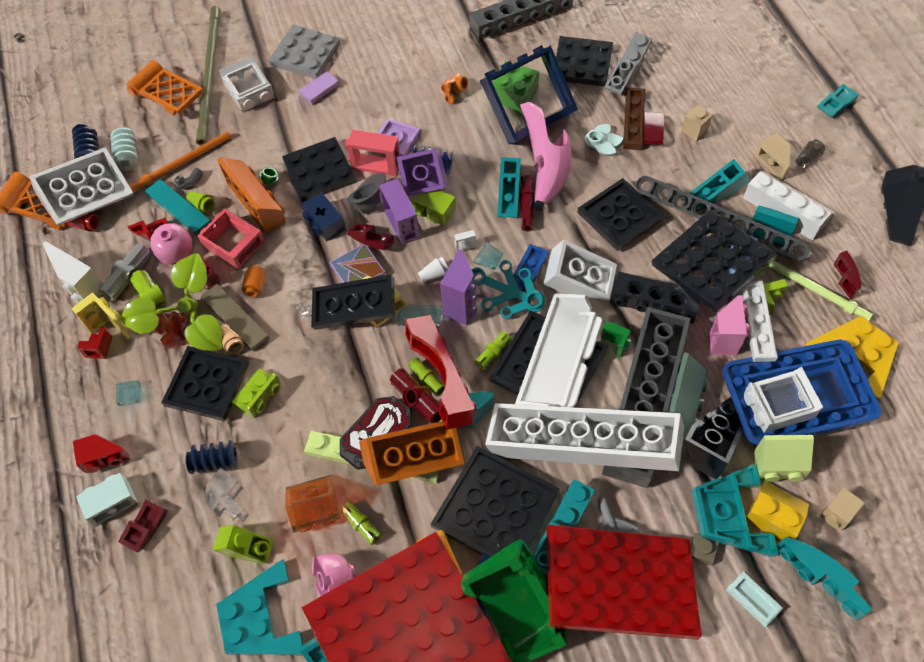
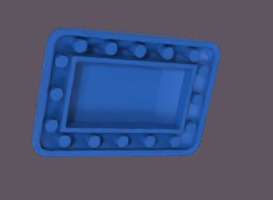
(833, 375)

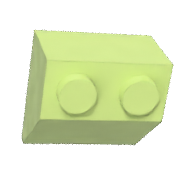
(784, 457)

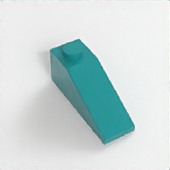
(721, 184)
(509, 187)

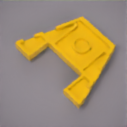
(871, 345)

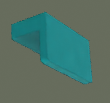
(775, 220)

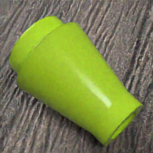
(203, 202)

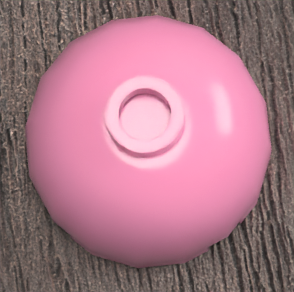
(171, 243)
(331, 572)

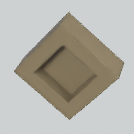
(703, 549)

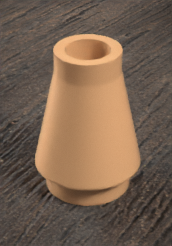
(231, 340)

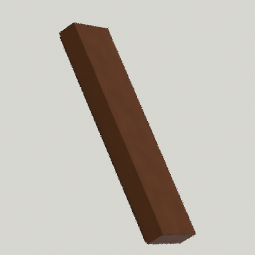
(634, 118)

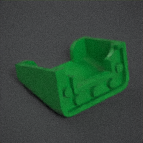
(516, 601)

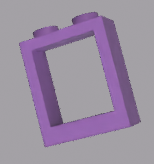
(399, 211)

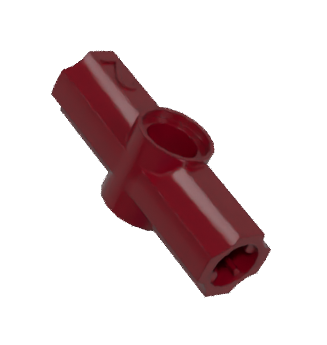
(416, 395)

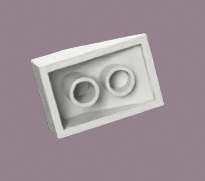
(579, 272)
(76, 276)

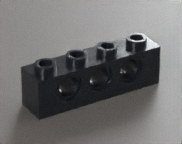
(648, 289)

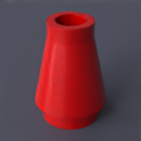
(86, 222)

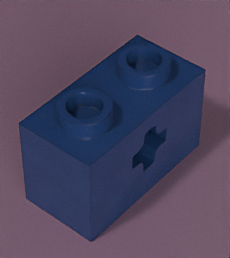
(323, 216)

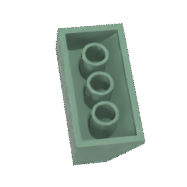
(687, 393)

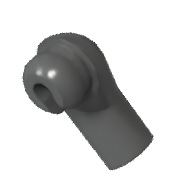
(190, 181)

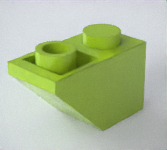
(434, 205)
(242, 544)

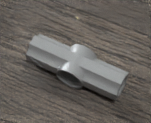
(122, 271)

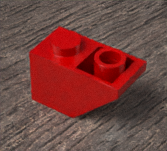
(96, 453)

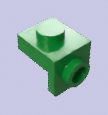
(617, 334)

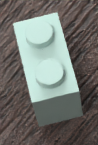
(106, 499)

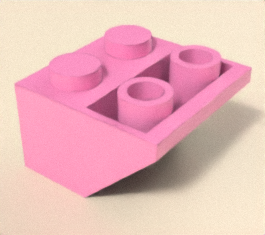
(729, 329)

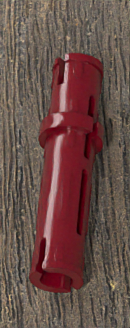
(527, 209)

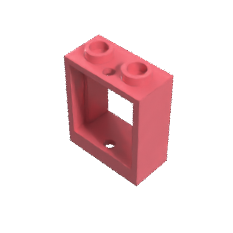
(376, 143)
(243, 250)

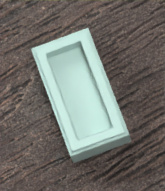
(754, 599)

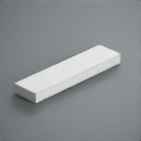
(760, 327)

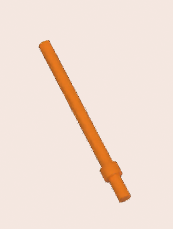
(147, 180)

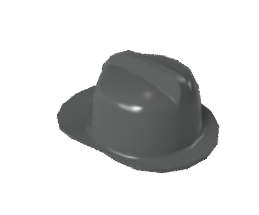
(368, 194)

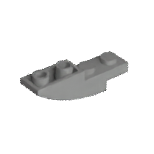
(629, 64)

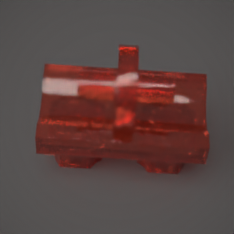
(173, 325)

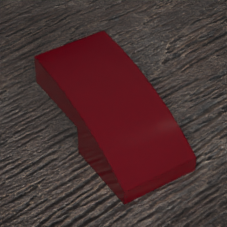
(653, 128)
(366, 235)
(850, 275)
(144, 526)

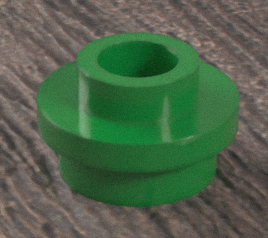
(269, 176)

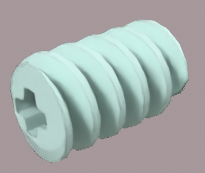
(124, 149)

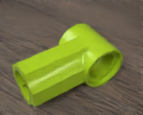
(146, 287)

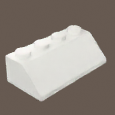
(779, 196)

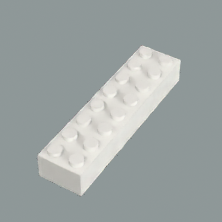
(587, 436)

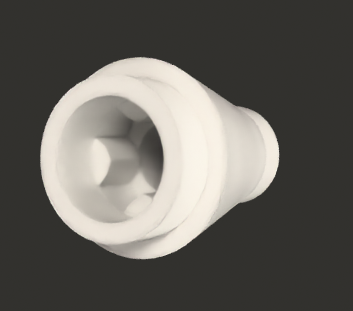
(433, 270)

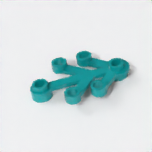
(510, 291)

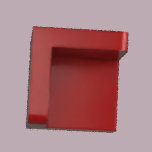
(97, 346)

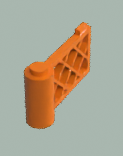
(151, 77)
(18, 192)

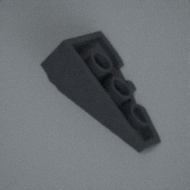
(903, 202)
(714, 439)

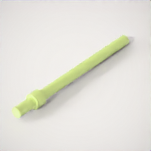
(849, 306)

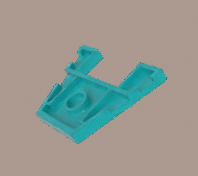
(723, 515)
(247, 620)

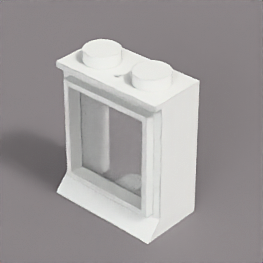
(246, 84)
(782, 400)

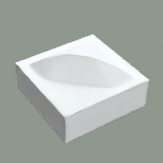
(465, 240)

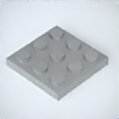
(304, 51)

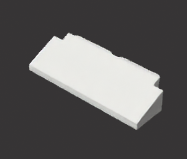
(560, 353)

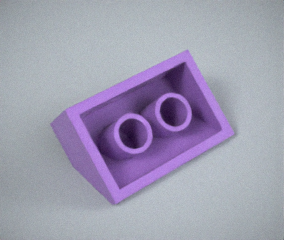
(459, 291)

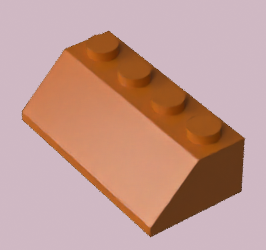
(252, 194)
(411, 452)

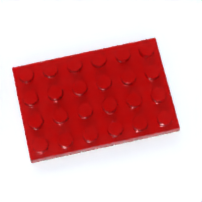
(621, 583)

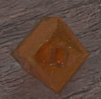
(311, 504)

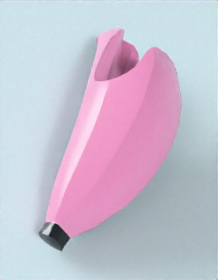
(554, 170)

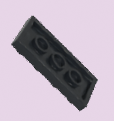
(353, 302)

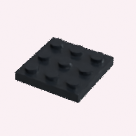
(584, 60)
(319, 169)
(620, 214)
(205, 383)

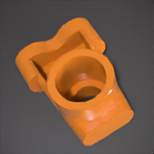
(453, 86)

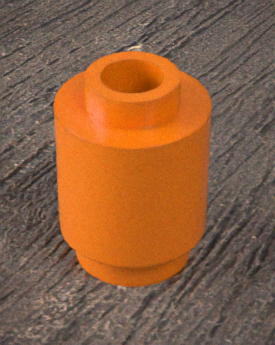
(253, 281)

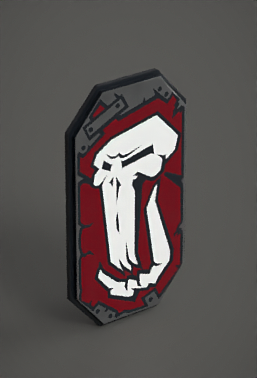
(382, 417)

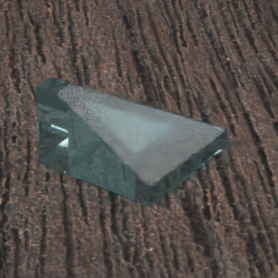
(488, 257)

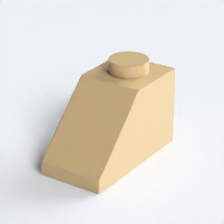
(775, 154)

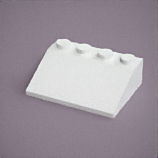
(80, 186)

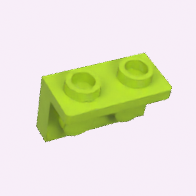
(257, 392)

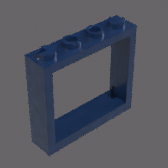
(558, 81)

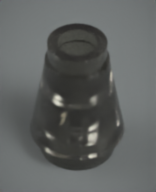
(811, 152)

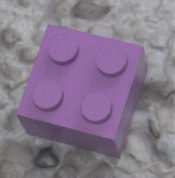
(422, 171)

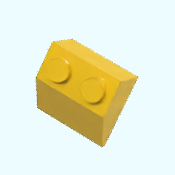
(777, 512)

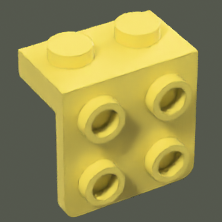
(96, 312)

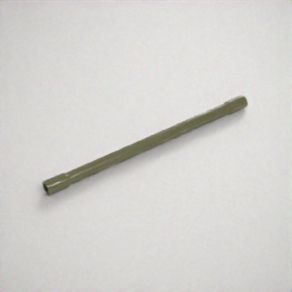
(202, 130)

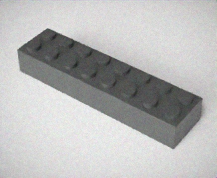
(652, 377)

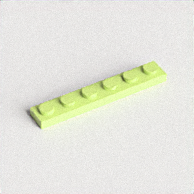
(328, 447)

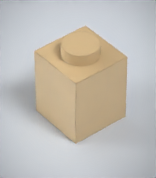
(696, 123)
(842, 509)

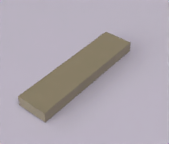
(235, 317)

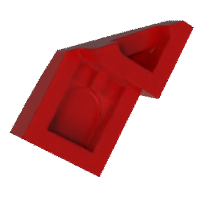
(146, 231)

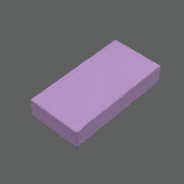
(319, 87)

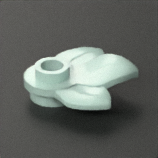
(603, 140)

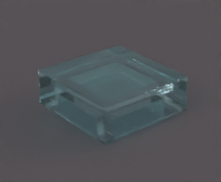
(128, 393)

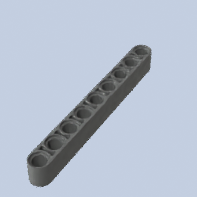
(693, 202)

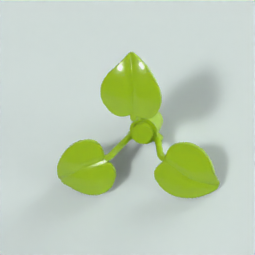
(188, 274)

